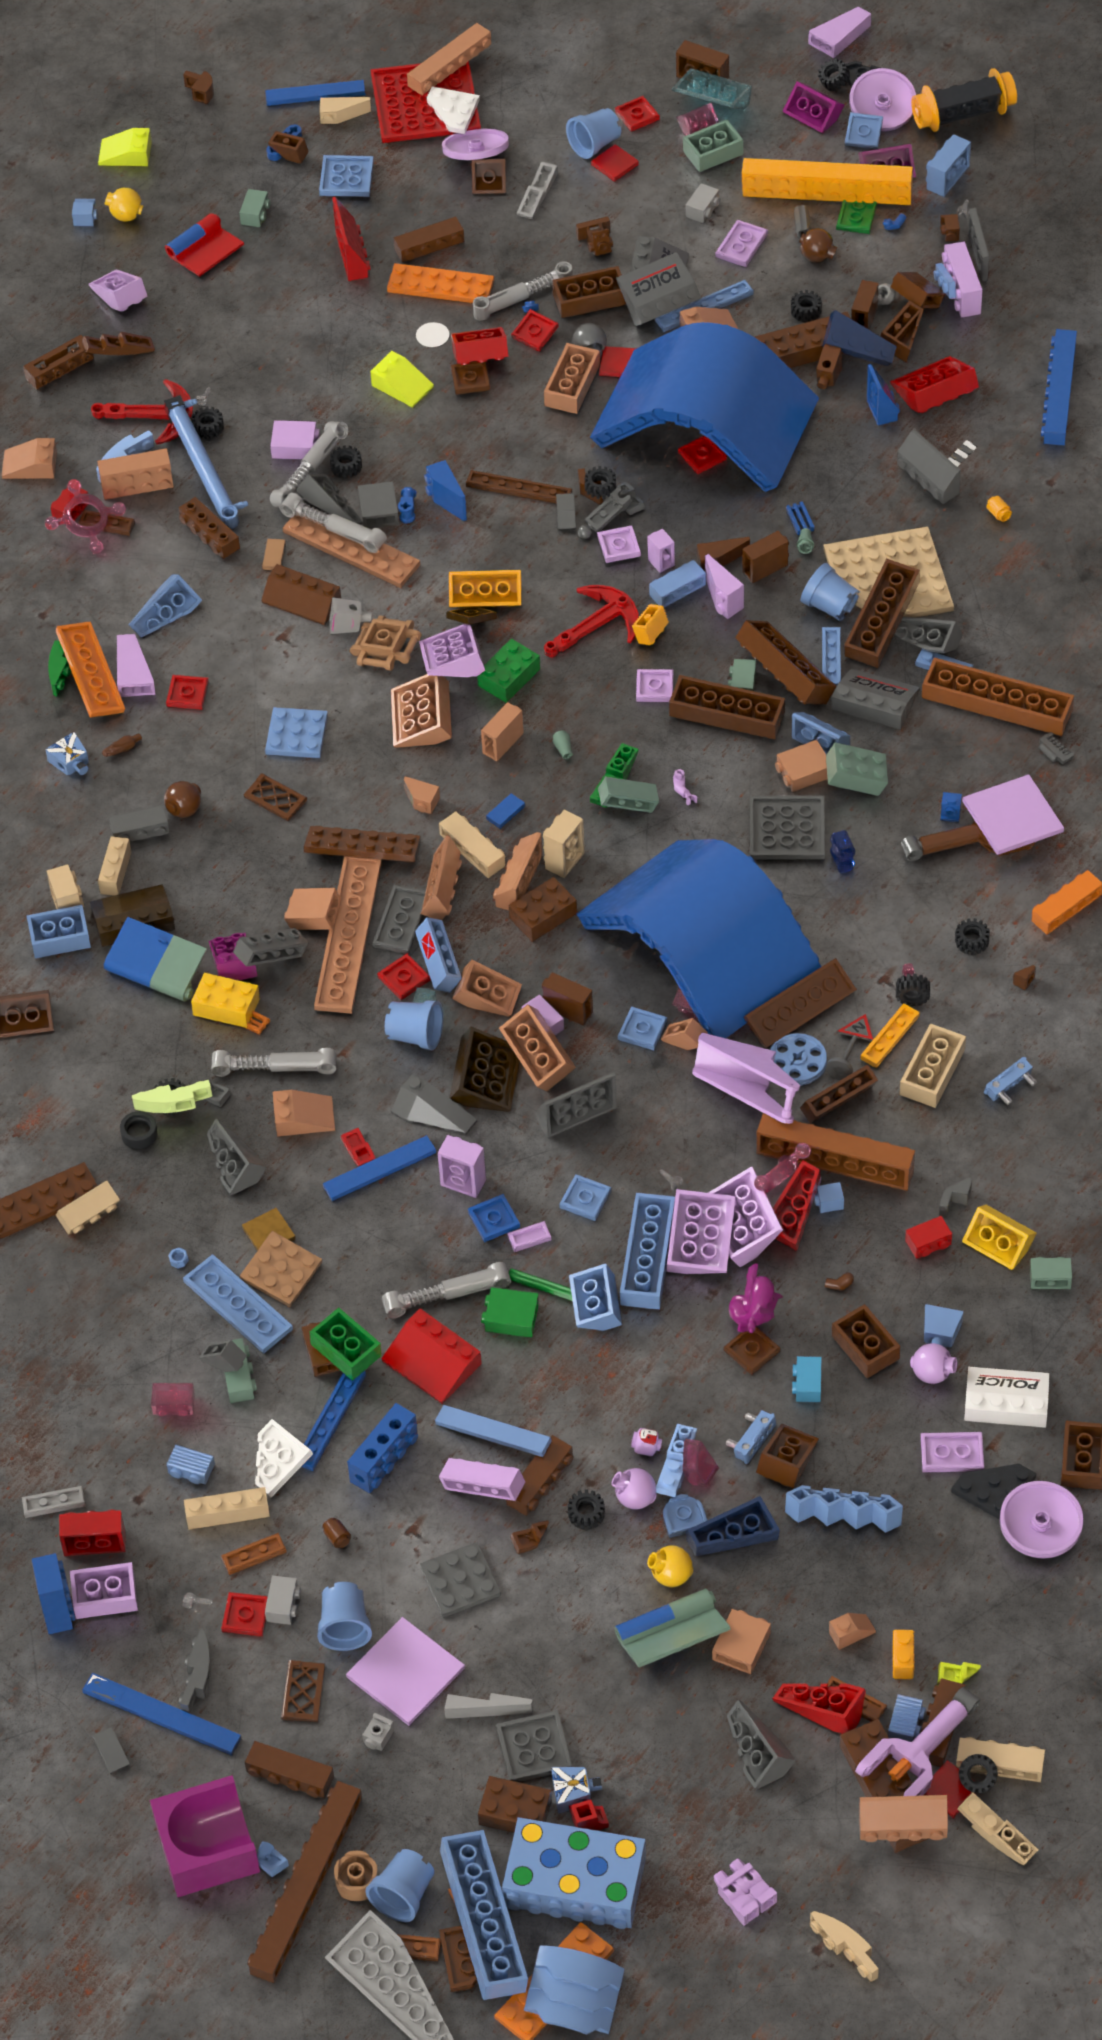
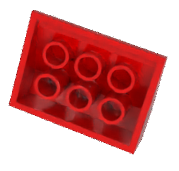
(350, 243)
(936, 384)
(432, 1356)

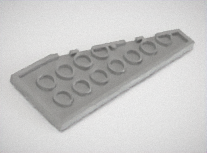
(384, 1972)

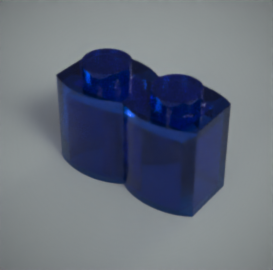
(842, 851)

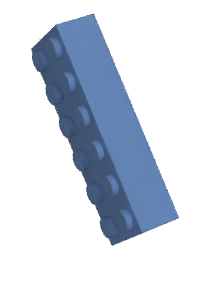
(647, 1251)

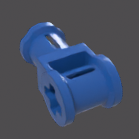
(406, 505)

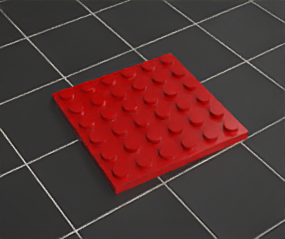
(405, 113)

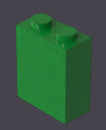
(510, 1312)

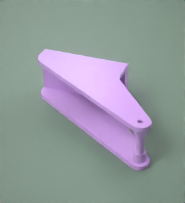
(744, 1074)

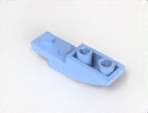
(129, 446)
(672, 1473)

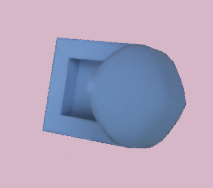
(270, 1859)

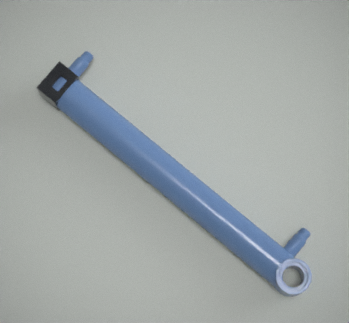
(177, 413)

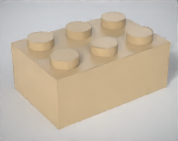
(563, 843)

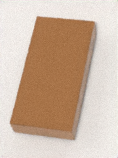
(273, 553)

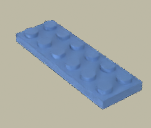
(238, 1303)

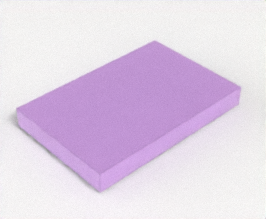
(741, 243)
(952, 1452)

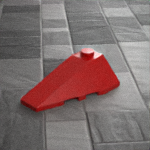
(830, 1706)

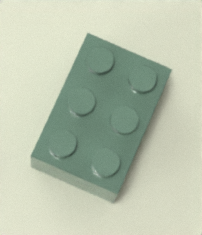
(713, 145)
(856, 769)

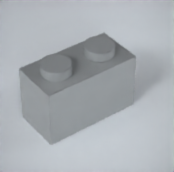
(702, 203)
(282, 1599)

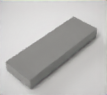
(53, 1501)

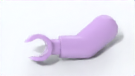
(679, 787)

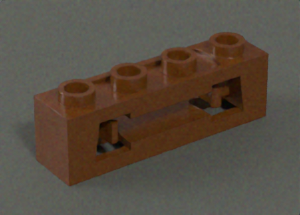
(57, 363)

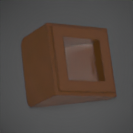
(1024, 977)

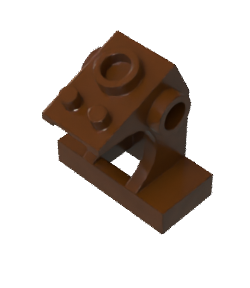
(598, 239)

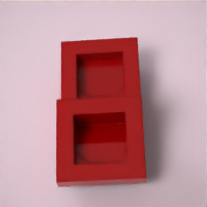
(357, 1147)

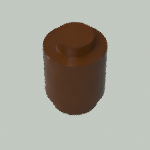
(336, 1533)

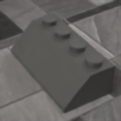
(929, 467)

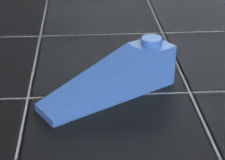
(166, 605)

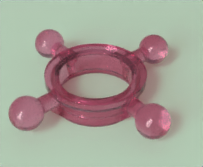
(74, 487)
(786, 1166)

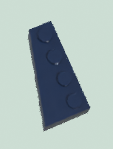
(857, 340)

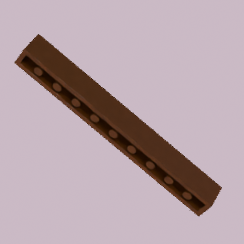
(305, 1882)

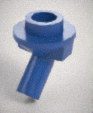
(530, 305)

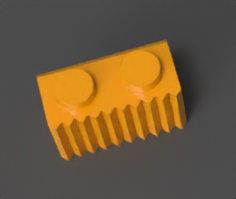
(650, 624)
(903, 1654)

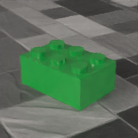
(509, 670)
(345, 1343)

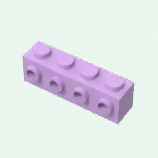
(482, 1479)

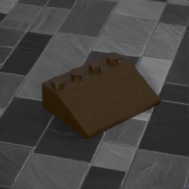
(144, 905)
(484, 1072)

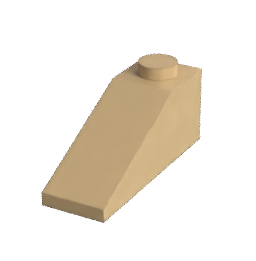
(343, 108)

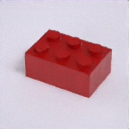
(479, 345)
(92, 1533)

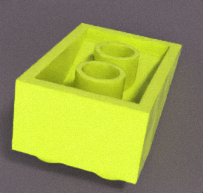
(126, 148)
(400, 379)

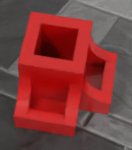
(588, 1816)

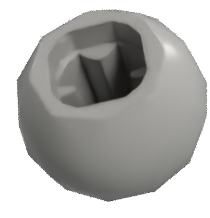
(886, 294)

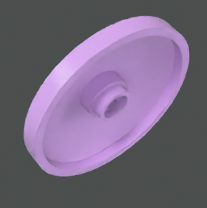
(883, 94)
(475, 144)
(1041, 1519)

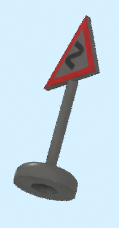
(840, 1067)

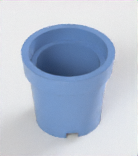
(592, 132)
(829, 593)
(415, 1023)
(343, 1618)
(400, 1886)

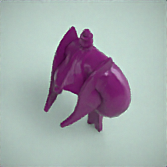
(756, 1305)

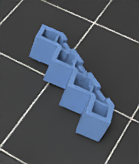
(854, 1508)

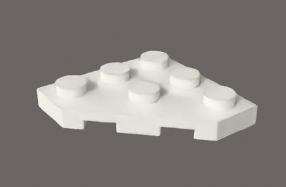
(453, 107)
(278, 1457)

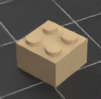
(64, 887)

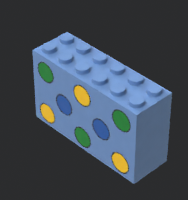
(574, 1873)

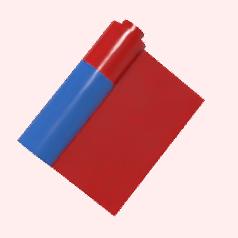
(203, 245)

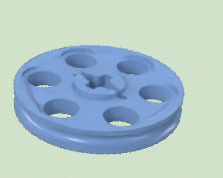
(807, 1060)

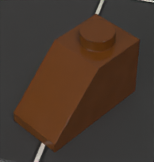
(289, 146)

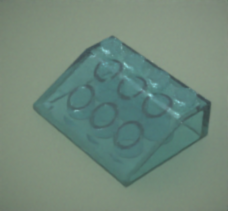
(714, 89)

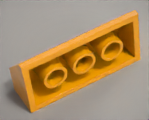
(485, 588)

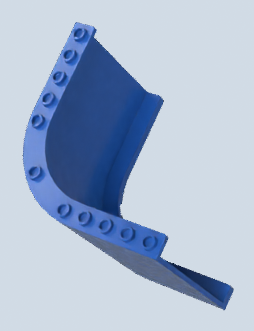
(723, 387)
(714, 924)

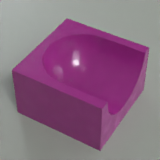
(204, 1836)

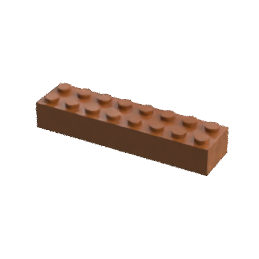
(997, 696)
(838, 1152)

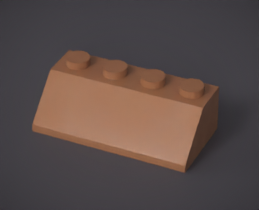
(519, 871)
(441, 880)
(903, 1818)

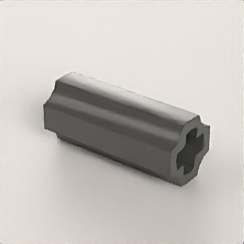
(802, 220)

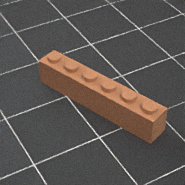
(449, 59)

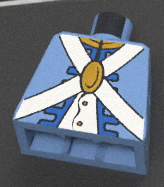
(68, 755)
(572, 1786)

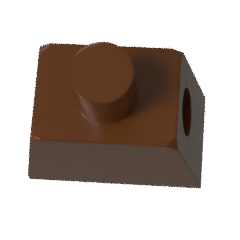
(828, 371)

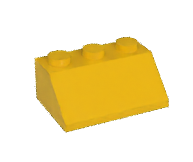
(998, 1236)

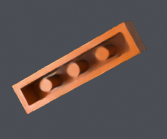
(1067, 902)

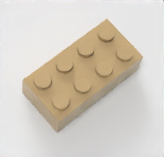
(932, 1065)

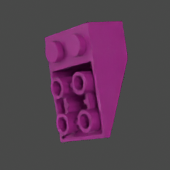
(226, 962)

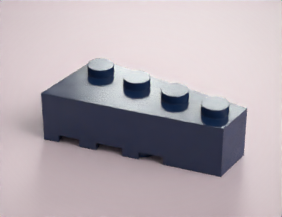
(734, 1529)

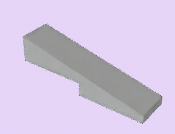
(538, 190)
(497, 1705)

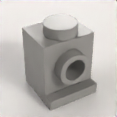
(384, 1731)

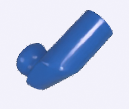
(891, 225)

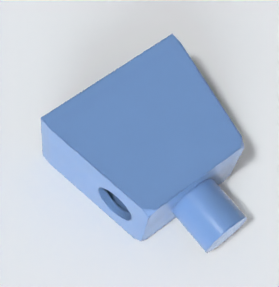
(941, 1325)

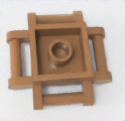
(384, 641)

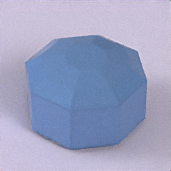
(178, 1257)

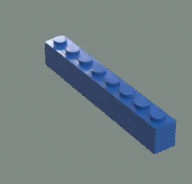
(1060, 387)

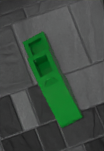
(58, 668)
(618, 767)

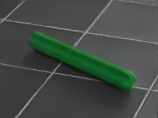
(540, 1284)

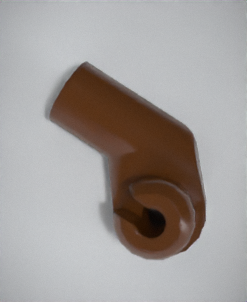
(841, 1283)

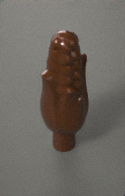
(123, 744)

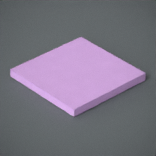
(1013, 814)
(405, 1671)

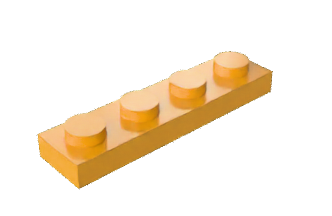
(890, 1035)

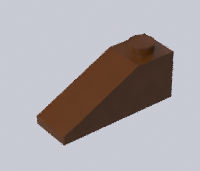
(722, 551)

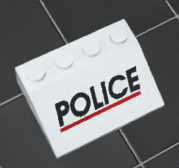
(1007, 1397)

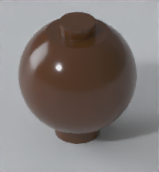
(817, 245)
(182, 799)

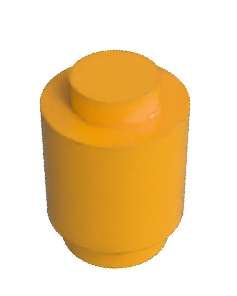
(999, 508)

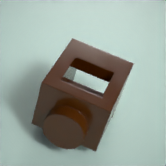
(950, 227)

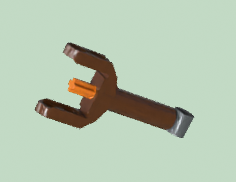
(949, 839)

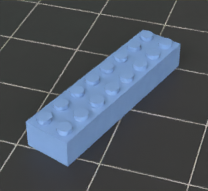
(483, 1915)

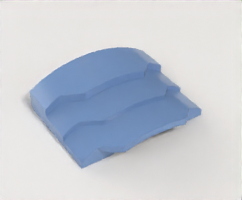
(574, 1989)

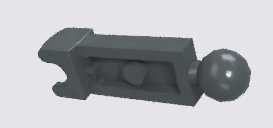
(604, 513)

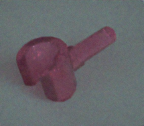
(908, 969)

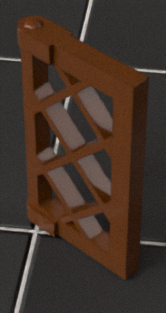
(294, 806)
(305, 1667)

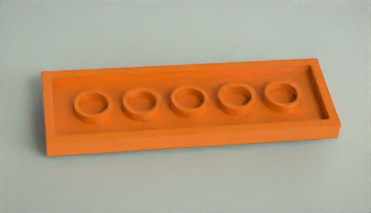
(439, 283)
(90, 669)
(527, 2024)

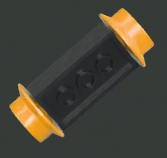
(964, 100)

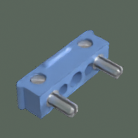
(1008, 1079)
(754, 1436)

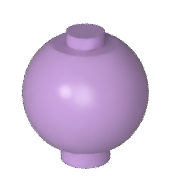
(933, 1363)
(634, 1488)

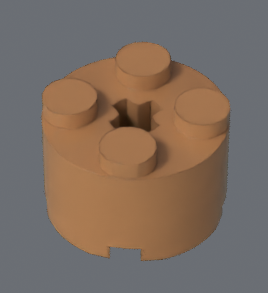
(354, 1874)

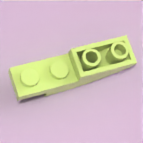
(167, 1101)

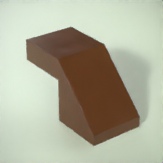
(581, 474)

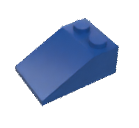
(880, 398)
(445, 489)

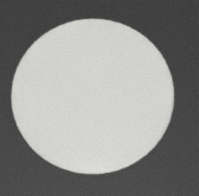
(432, 334)

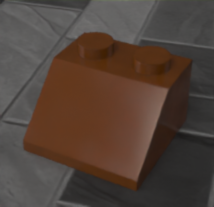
(488, 176)

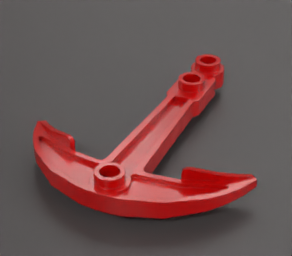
(121, 410)
(608, 612)

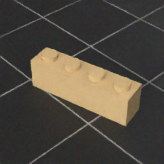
(473, 844)
(226, 1508)
(1010, 1758)

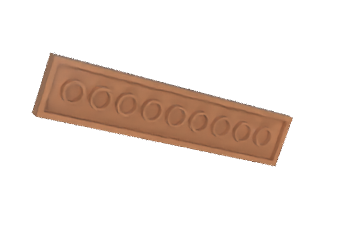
(348, 935)

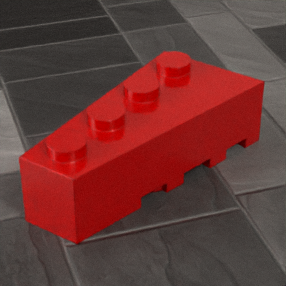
(795, 1204)

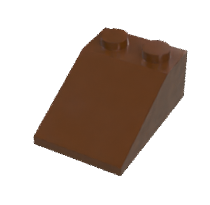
(786, 1455)

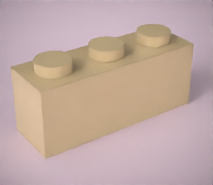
(114, 866)
(88, 1208)

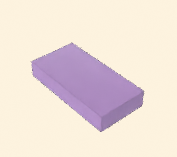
(529, 1236)

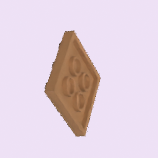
(281, 1269)

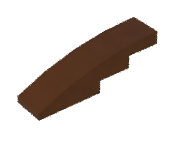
(122, 344)

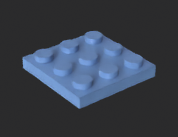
(346, 175)
(296, 732)

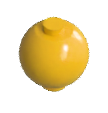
(124, 204)
(671, 1566)

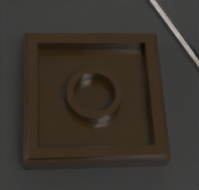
(471, 615)

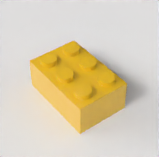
(225, 1000)

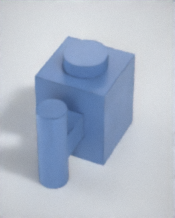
(84, 212)

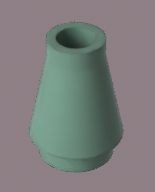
(805, 542)
(562, 742)

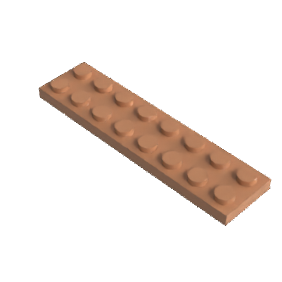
(385, 564)

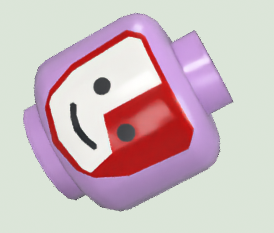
(646, 1442)

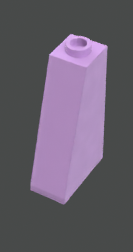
(839, 32)
(132, 670)

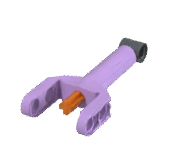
(915, 1754)

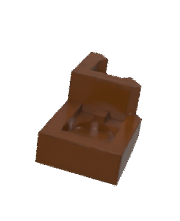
(530, 1538)

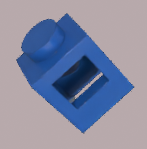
(951, 807)

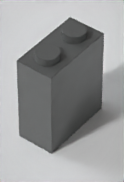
(378, 505)

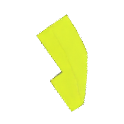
(957, 1673)

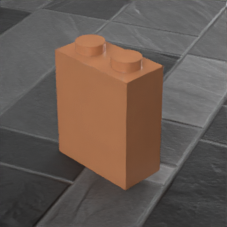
(502, 731)
(802, 765)
(312, 908)
(743, 1643)

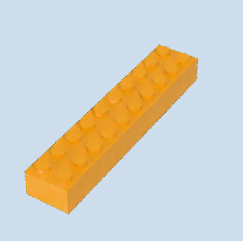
(827, 181)

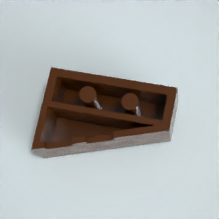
(903, 329)

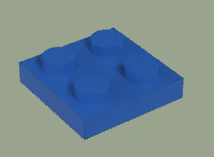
(493, 1218)

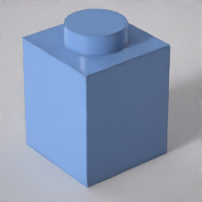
(829, 1197)

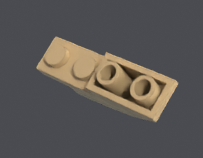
(996, 1831)
(841, 1937)

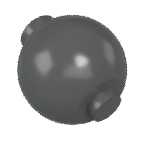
(590, 336)

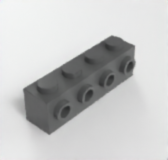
(270, 947)

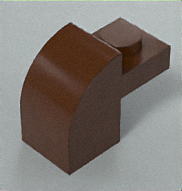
(201, 86)

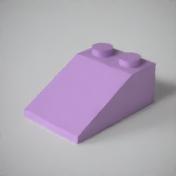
(119, 289)
(724, 588)

